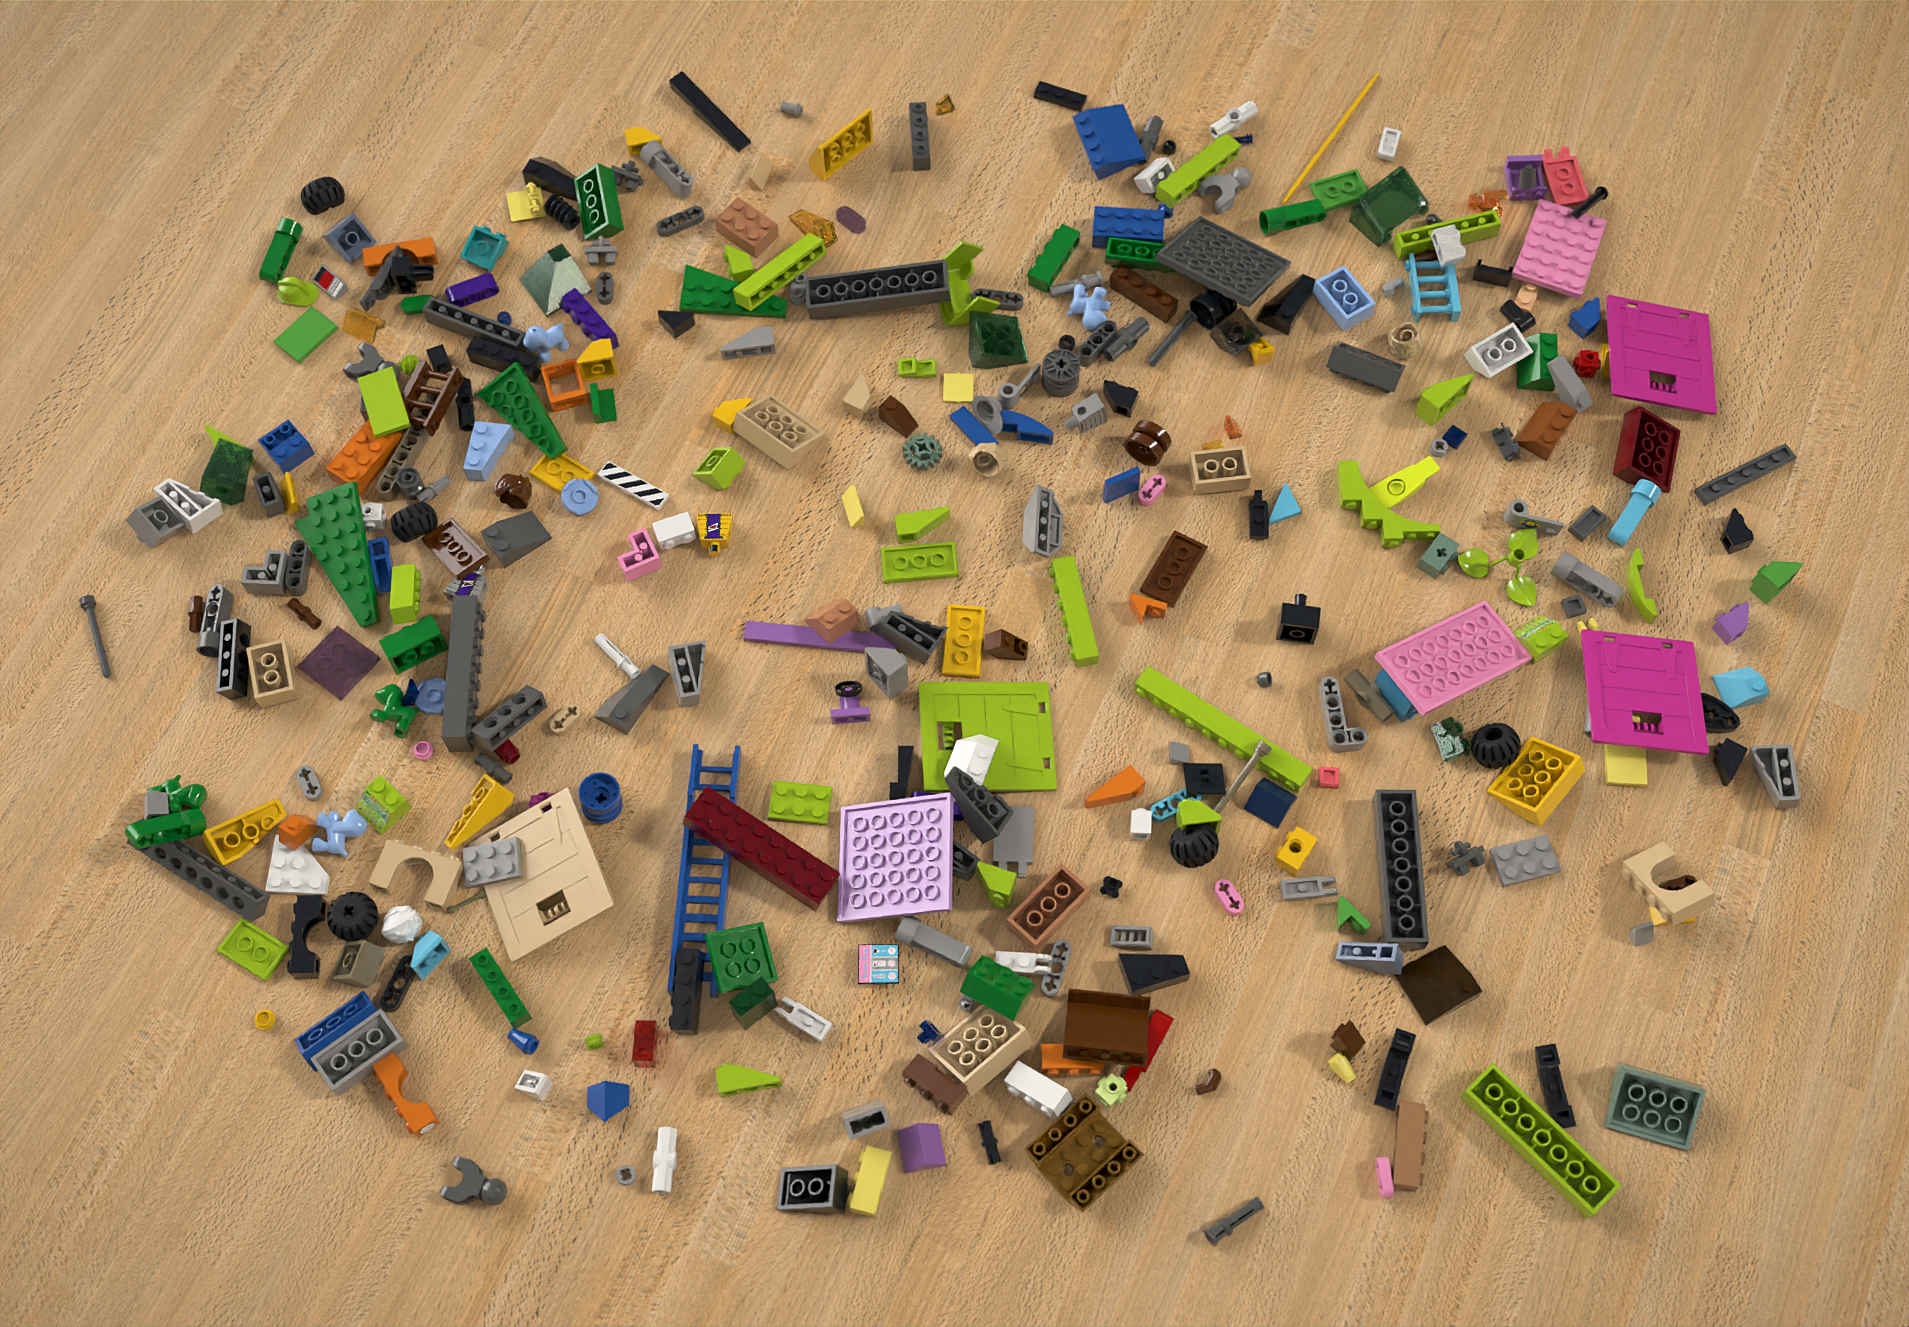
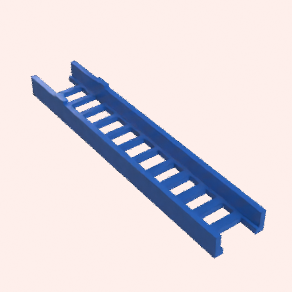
(683, 898)

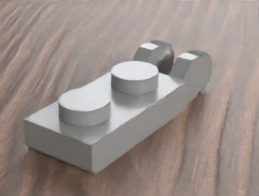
(1307, 888)

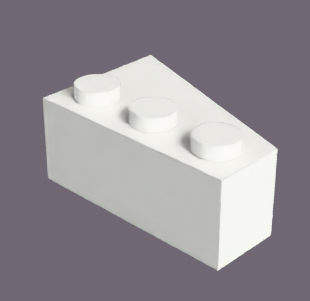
(191, 506)
(1038, 1091)

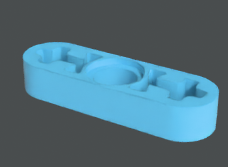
(1161, 806)

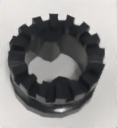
(1070, 339)

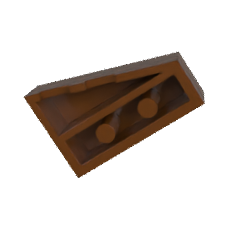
(934, 1084)

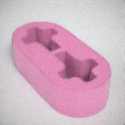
(1154, 492)
(1225, 900)
(1384, 1177)

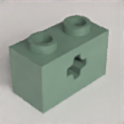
(1432, 563)

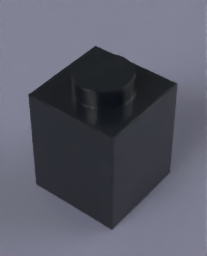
(439, 359)

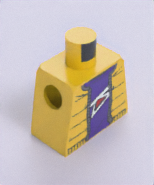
(715, 531)

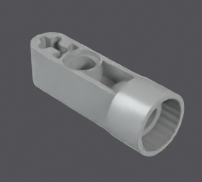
(667, 168)
(1587, 580)
(932, 941)

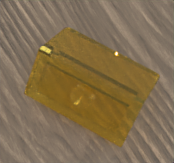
(362, 324)

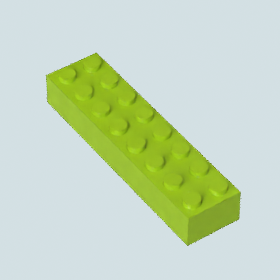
(1540, 1141)

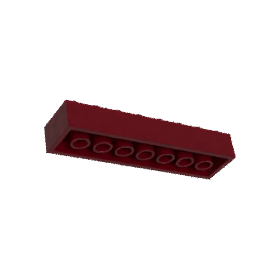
(761, 848)

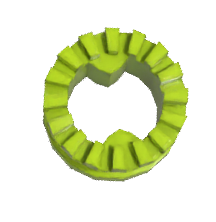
(594, 1041)

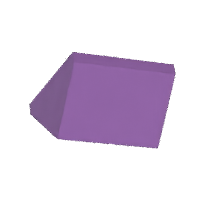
(921, 1147)

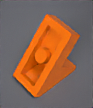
(1141, 605)

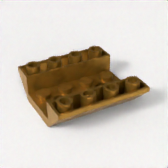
(1070, 1143)

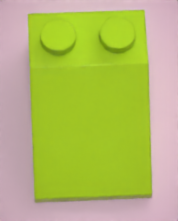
(1442, 398)

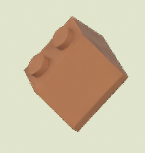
(834, 619)

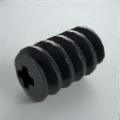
(562, 212)

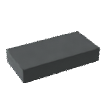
(1587, 523)

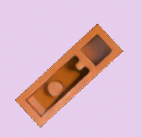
(1118, 789)

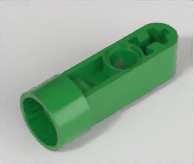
(1291, 216)
(280, 250)
(166, 828)

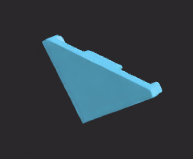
(1285, 506)

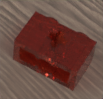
(645, 1043)

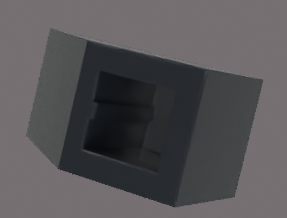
(1120, 398)
(1735, 533)

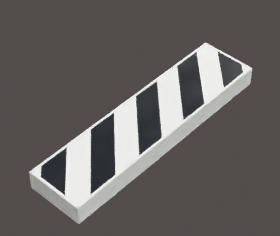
(633, 485)

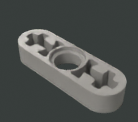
(1065, 956)

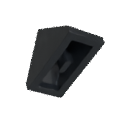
(676, 322)

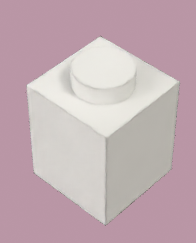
(1140, 824)

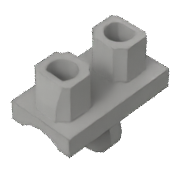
(601, 248)

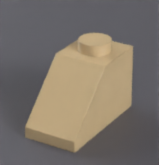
(858, 398)

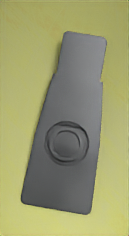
(382, 284)

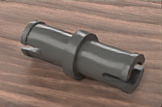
(493, 768)

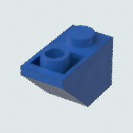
(1586, 319)

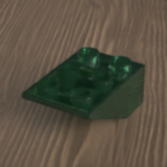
(227, 472)

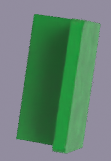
(603, 404)

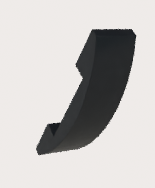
(1394, 1069)
(1552, 1085)

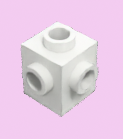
(373, 516)

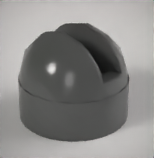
(1265, 679)

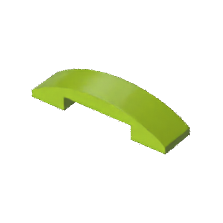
(1644, 606)

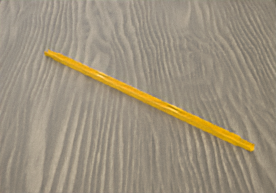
(1330, 138)

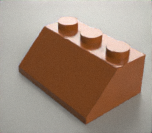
(1546, 428)

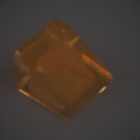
(1232, 428)

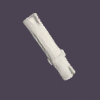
(623, 661)

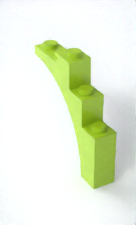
(1373, 514)

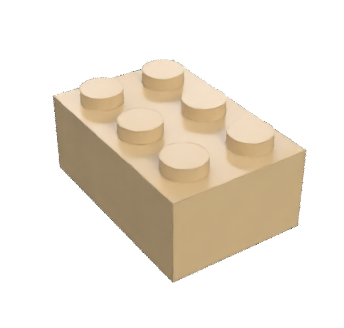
(1219, 470)
(272, 673)

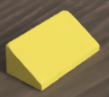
(853, 507)

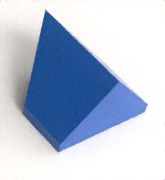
(607, 1098)

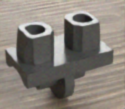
(633, 179)
(1459, 863)

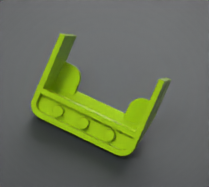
(960, 269)

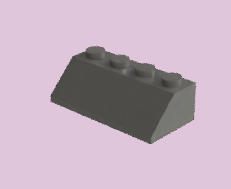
(1365, 366)

